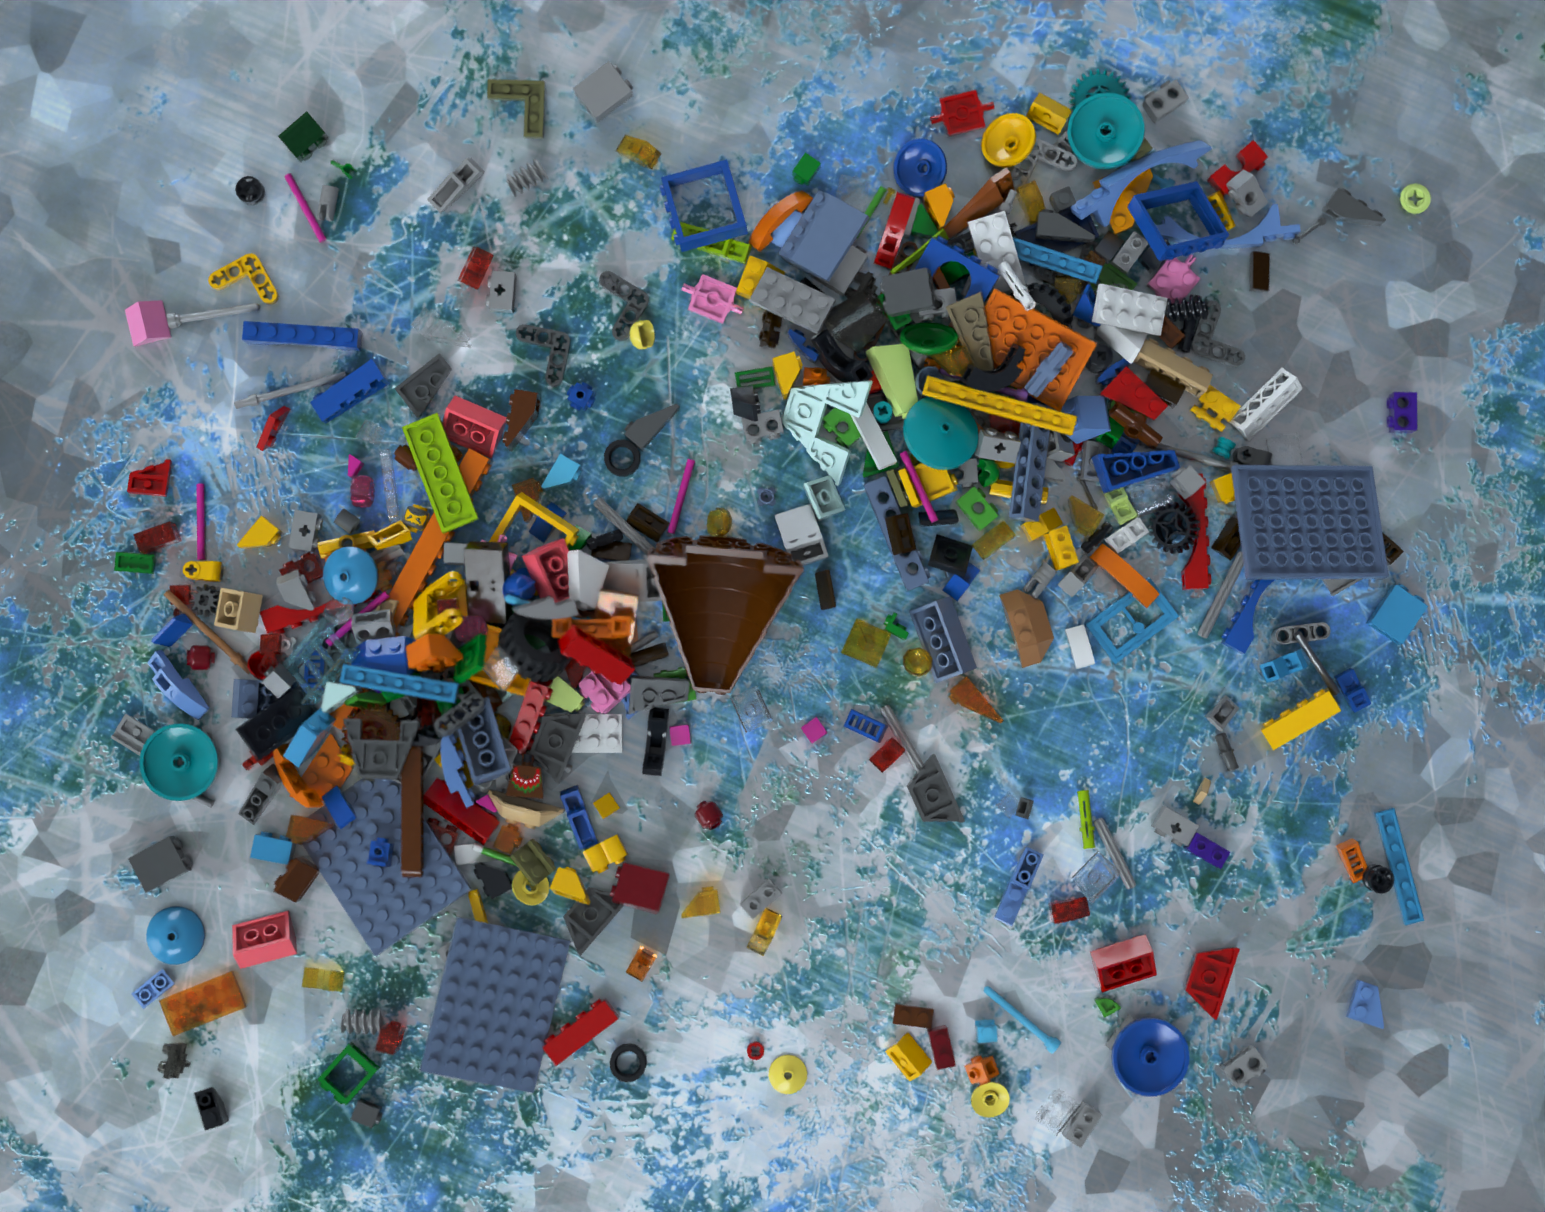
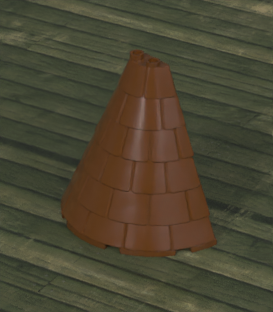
(720, 601)

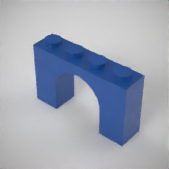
(938, 252)

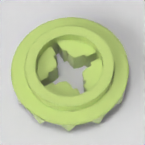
(1420, 192)

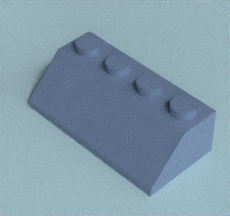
(943, 639)
(483, 745)

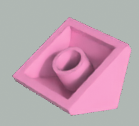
(147, 322)

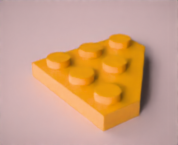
(1121, 217)
(518, 685)

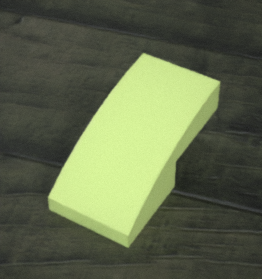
(1120, 505)

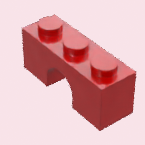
(1251, 159)

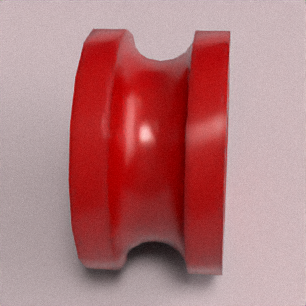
(749, 1050)

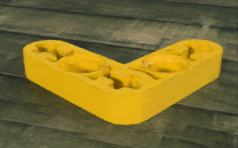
(245, 270)

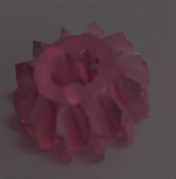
(362, 491)
(470, 628)

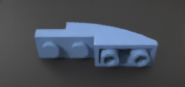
(175, 688)
(451, 761)
(1018, 886)

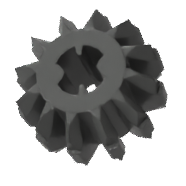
(199, 598)

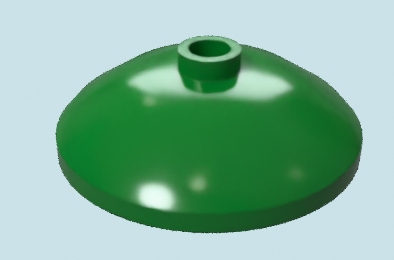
(929, 338)

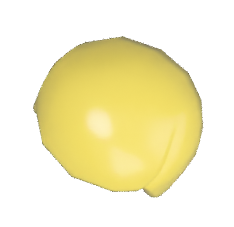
(642, 334)

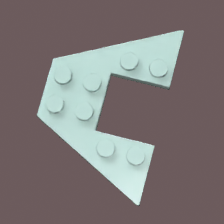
(805, 414)

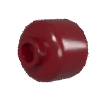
(200, 657)
(708, 815)

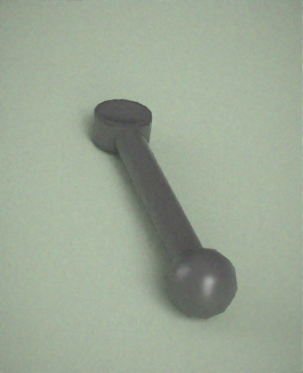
(1321, 221)
(1093, 504)

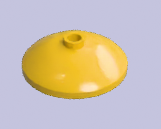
(1004, 133)

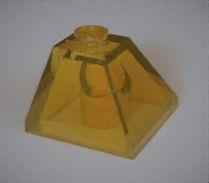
(866, 643)

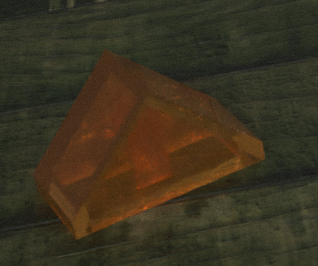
(641, 963)

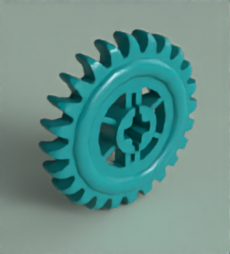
(1097, 80)

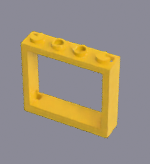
(541, 511)

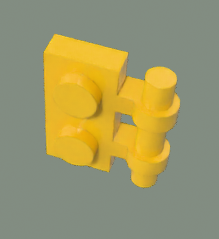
(1219, 404)

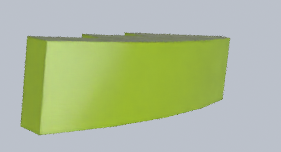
(727, 249)

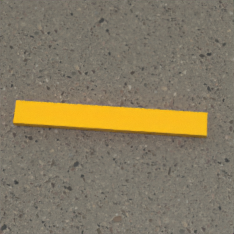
(999, 405)

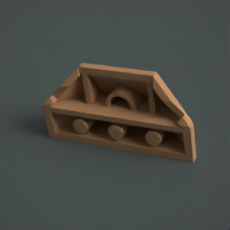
(1027, 626)

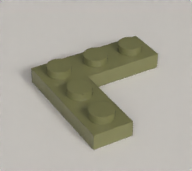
(523, 90)

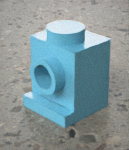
(986, 1031)

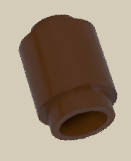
(405, 457)

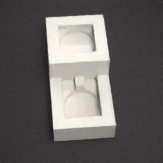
(1127, 535)
(1080, 646)
(465, 854)

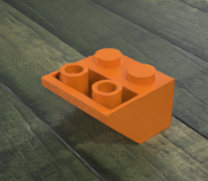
(432, 653)

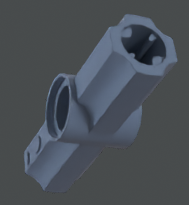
(1048, 369)

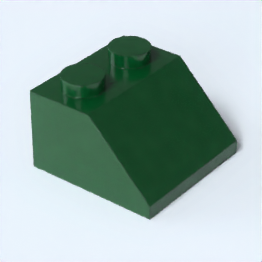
(303, 137)

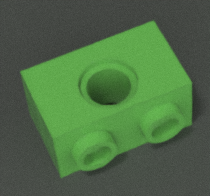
(838, 416)
(966, 503)

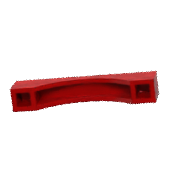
(1195, 573)
(281, 618)

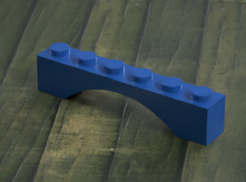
(294, 334)
(1241, 632)

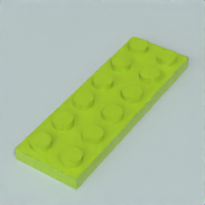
(440, 473)

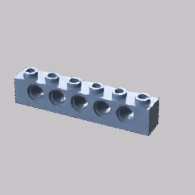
(1029, 472)
(909, 580)

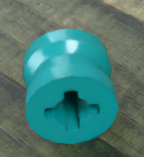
(884, 415)
(1224, 447)

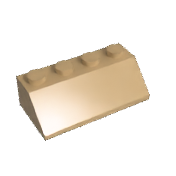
(1177, 368)

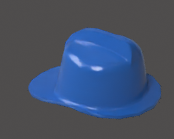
(519, 585)

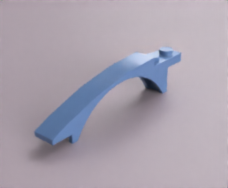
(1103, 199)
(1267, 229)

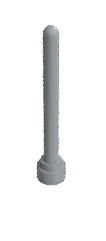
(175, 320)

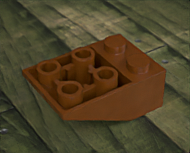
(524, 412)

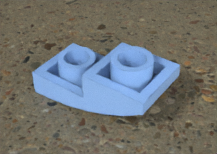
(784, 230)
(153, 989)

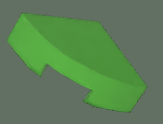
(1107, 1006)

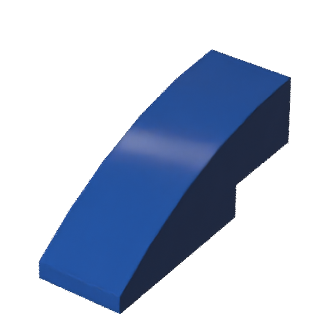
(578, 817)

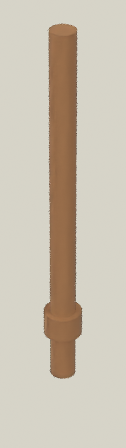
(235, 657)

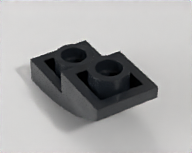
(426, 737)

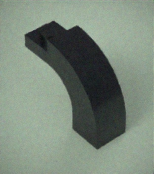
(838, 362)
(998, 377)
(656, 741)

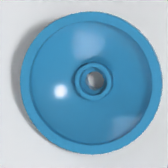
(360, 572)
(188, 934)

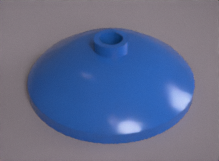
(910, 167)

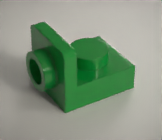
(897, 630)

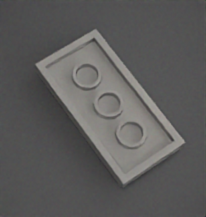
(792, 300)

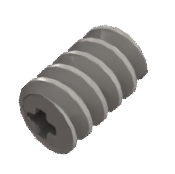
(525, 177)
(361, 1022)

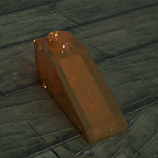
(970, 698)

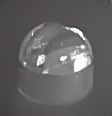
(395, 568)

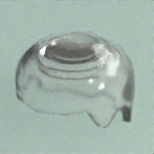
(339, 611)

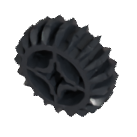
(1170, 533)

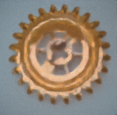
(382, 716)

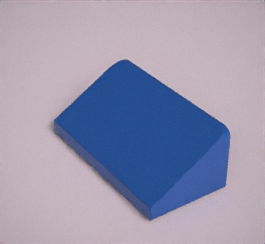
(172, 630)

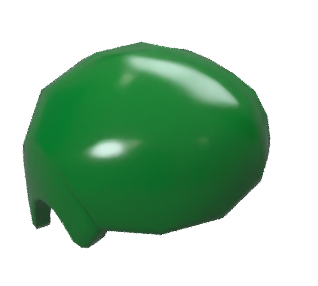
(990, 472)

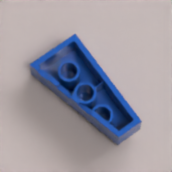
(349, 391)

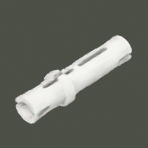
(1024, 296)

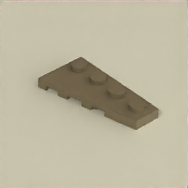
(972, 329)

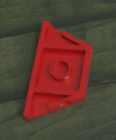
(1211, 977)

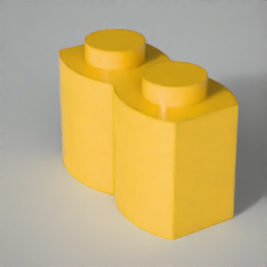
(605, 853)

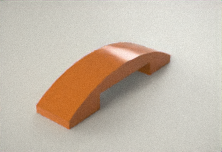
(775, 216)
(1125, 575)
(600, 628)
(293, 781)

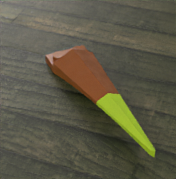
(982, 204)

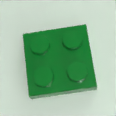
(472, 660)

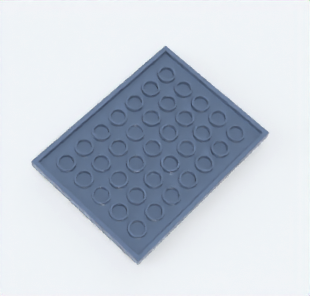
(1309, 522)
(376, 896)
(494, 1005)

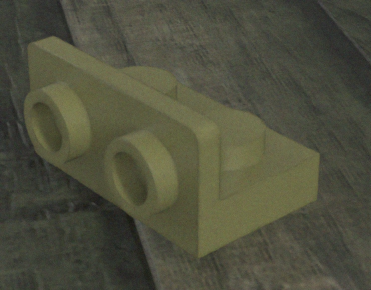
(898, 487)
(533, 862)

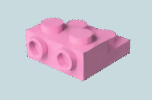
(602, 692)

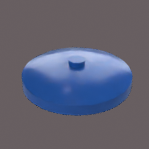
(1150, 1057)

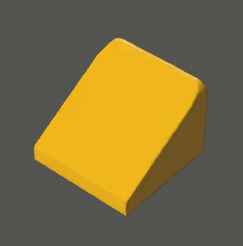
(606, 805)

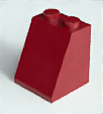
(639, 888)

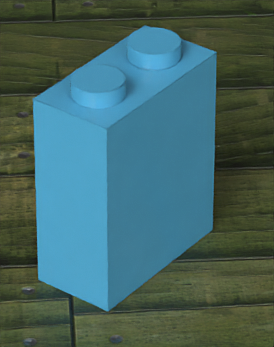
(1397, 614)
(309, 737)

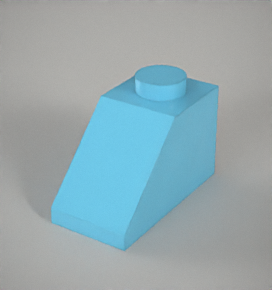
(562, 473)

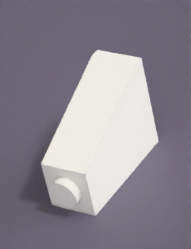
(1124, 341)
(585, 579)

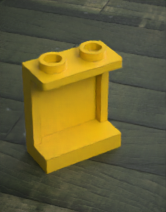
(935, 483)
(1060, 548)

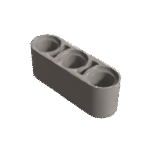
(1309, 630)

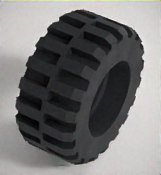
(1052, 301)
(532, 662)

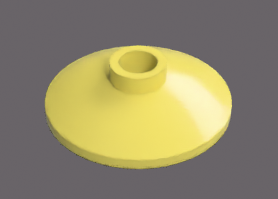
(535, 896)
(785, 1064)
(990, 1106)

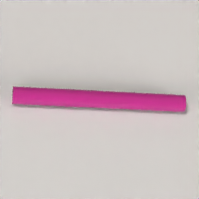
(304, 206)
(919, 487)
(681, 496)
(200, 522)
(369, 608)

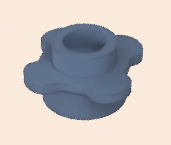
(770, 500)

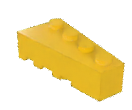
(1301, 718)

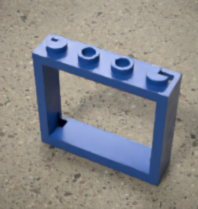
(1170, 195)
(710, 236)

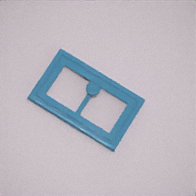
(1142, 634)

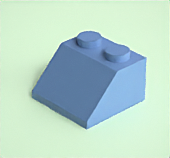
(1091, 418)

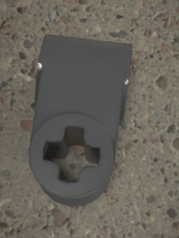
(1254, 456)

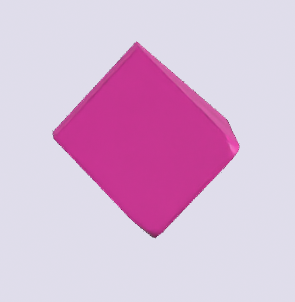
(354, 466)
(814, 730)
(680, 735)
(487, 803)

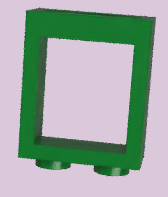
(362, 1059)

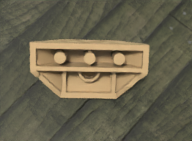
(523, 809)

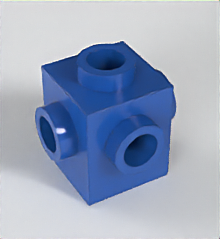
(581, 403)

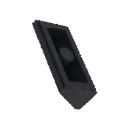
(944, 517)

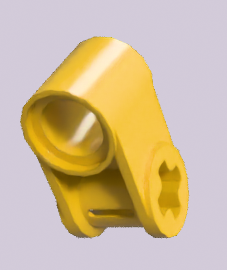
(206, 570)

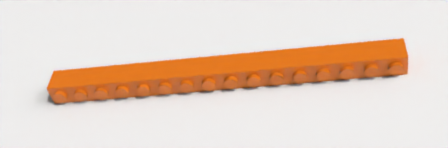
(423, 560)

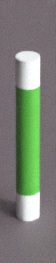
(492, 853)

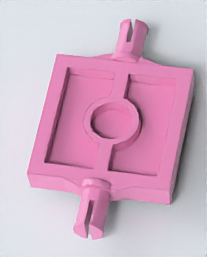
(1174, 279)
(712, 299)

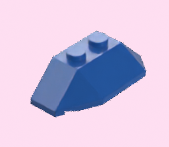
(385, 654)

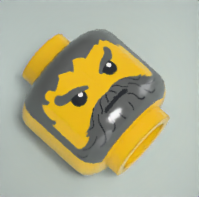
(416, 518)

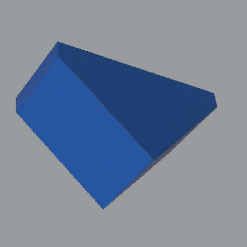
(1085, 305)
(542, 529)

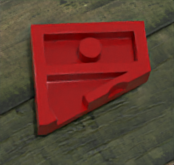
(272, 427)
(151, 480)

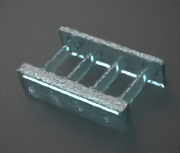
(303, 653)

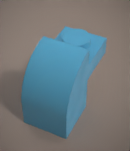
(1283, 665)

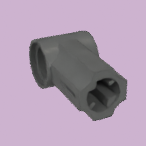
(347, 521)

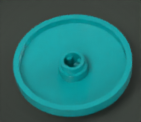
(1106, 114)
(940, 433)
(161, 762)

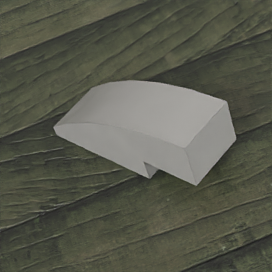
(455, 184)
(548, 609)

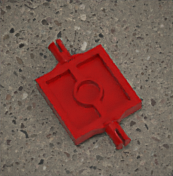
(962, 113)

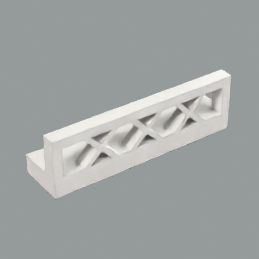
(1269, 405)

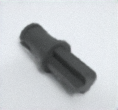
(1226, 751)

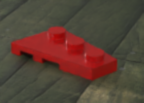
(1134, 394)

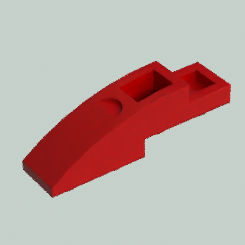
(894, 230)

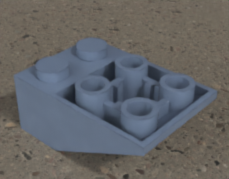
(251, 697)

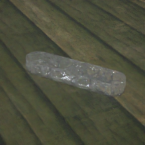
(389, 485)

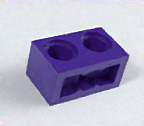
(1408, 413)
(1208, 850)

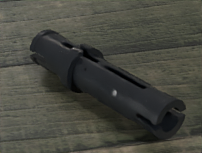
(1188, 331)

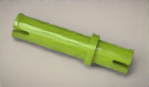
(1087, 842)

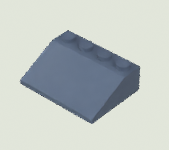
(823, 236)

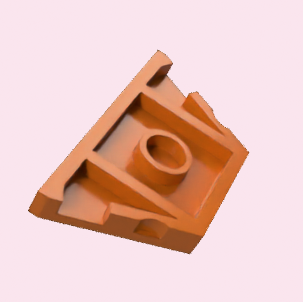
(326, 769)

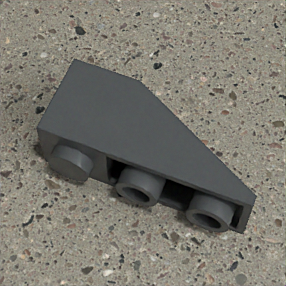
(1347, 209)
(261, 794)

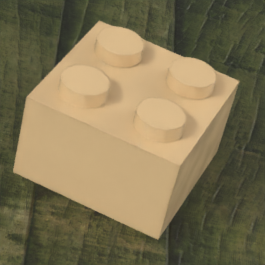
(238, 610)

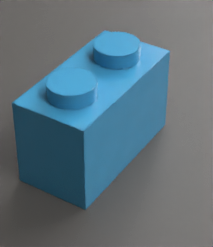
(272, 848)

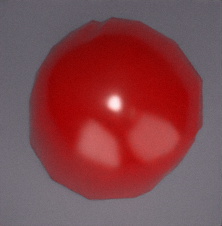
(255, 666)

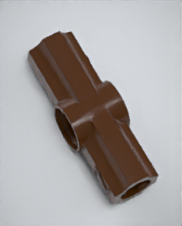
(1135, 425)

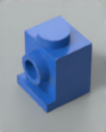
(385, 857)

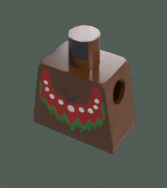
(525, 779)

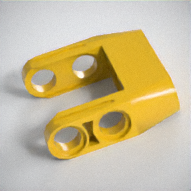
(426, 612)

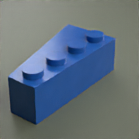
(1126, 469)

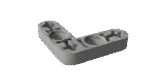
(1041, 155)

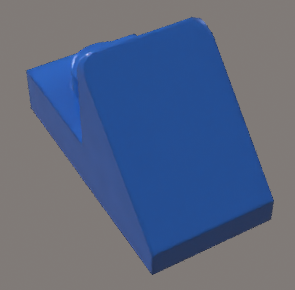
(958, 585)

